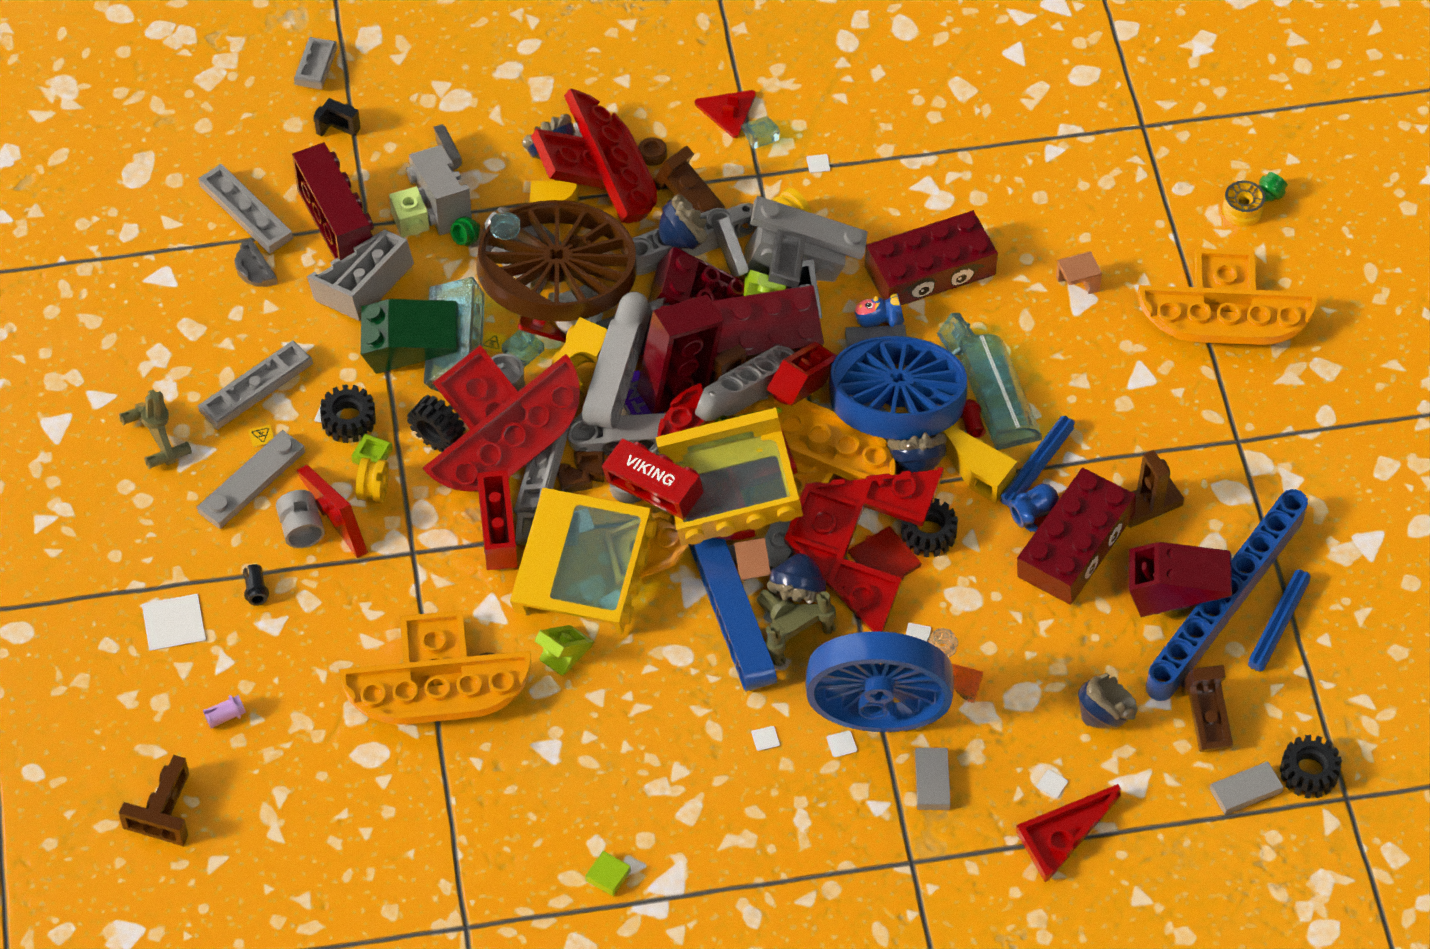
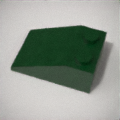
(407, 332)

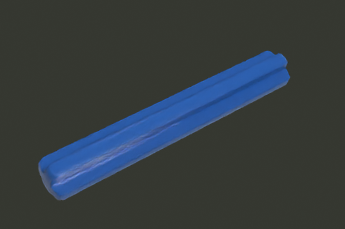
(1038, 459)
(1279, 620)

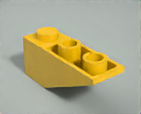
(979, 464)

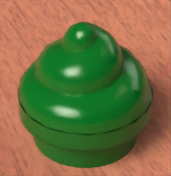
(1273, 186)
(465, 231)

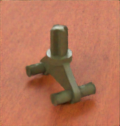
(155, 417)
(791, 619)

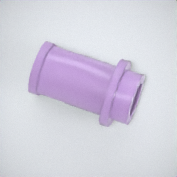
(224, 711)

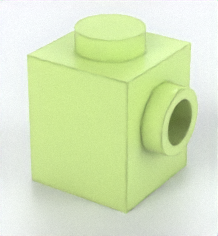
(409, 212)

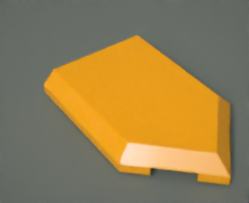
(665, 547)

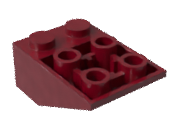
(686, 277)
(1177, 576)

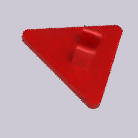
(728, 110)
(541, 328)

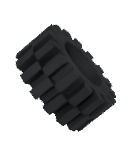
(435, 423)
(347, 427)
(932, 541)
(1310, 782)

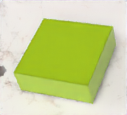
(372, 448)
(608, 873)

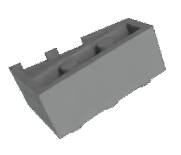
(439, 187)
(760, 249)
(362, 275)

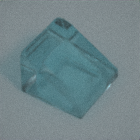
(761, 132)

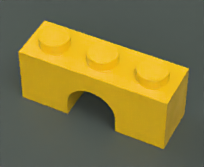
(582, 346)

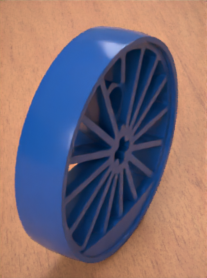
(870, 374)
(858, 692)

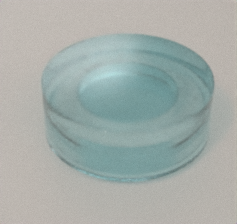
(505, 225)

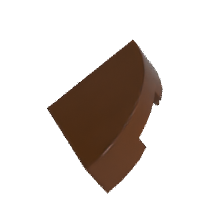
(591, 463)
(572, 479)

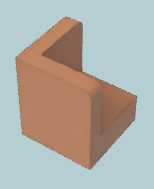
(1080, 269)
(752, 559)

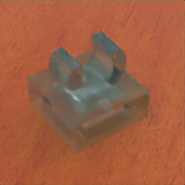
(952, 331)
(524, 346)

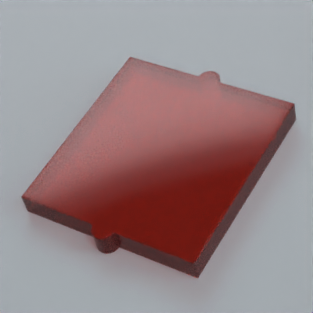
(885, 553)

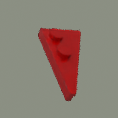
(336, 508)
(1059, 832)

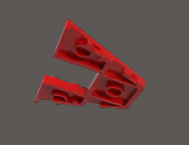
(830, 521)

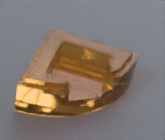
(967, 682)

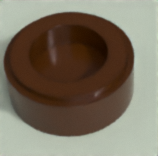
(653, 151)

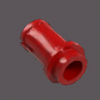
(972, 419)

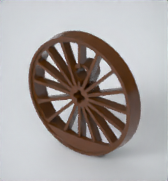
(557, 262)

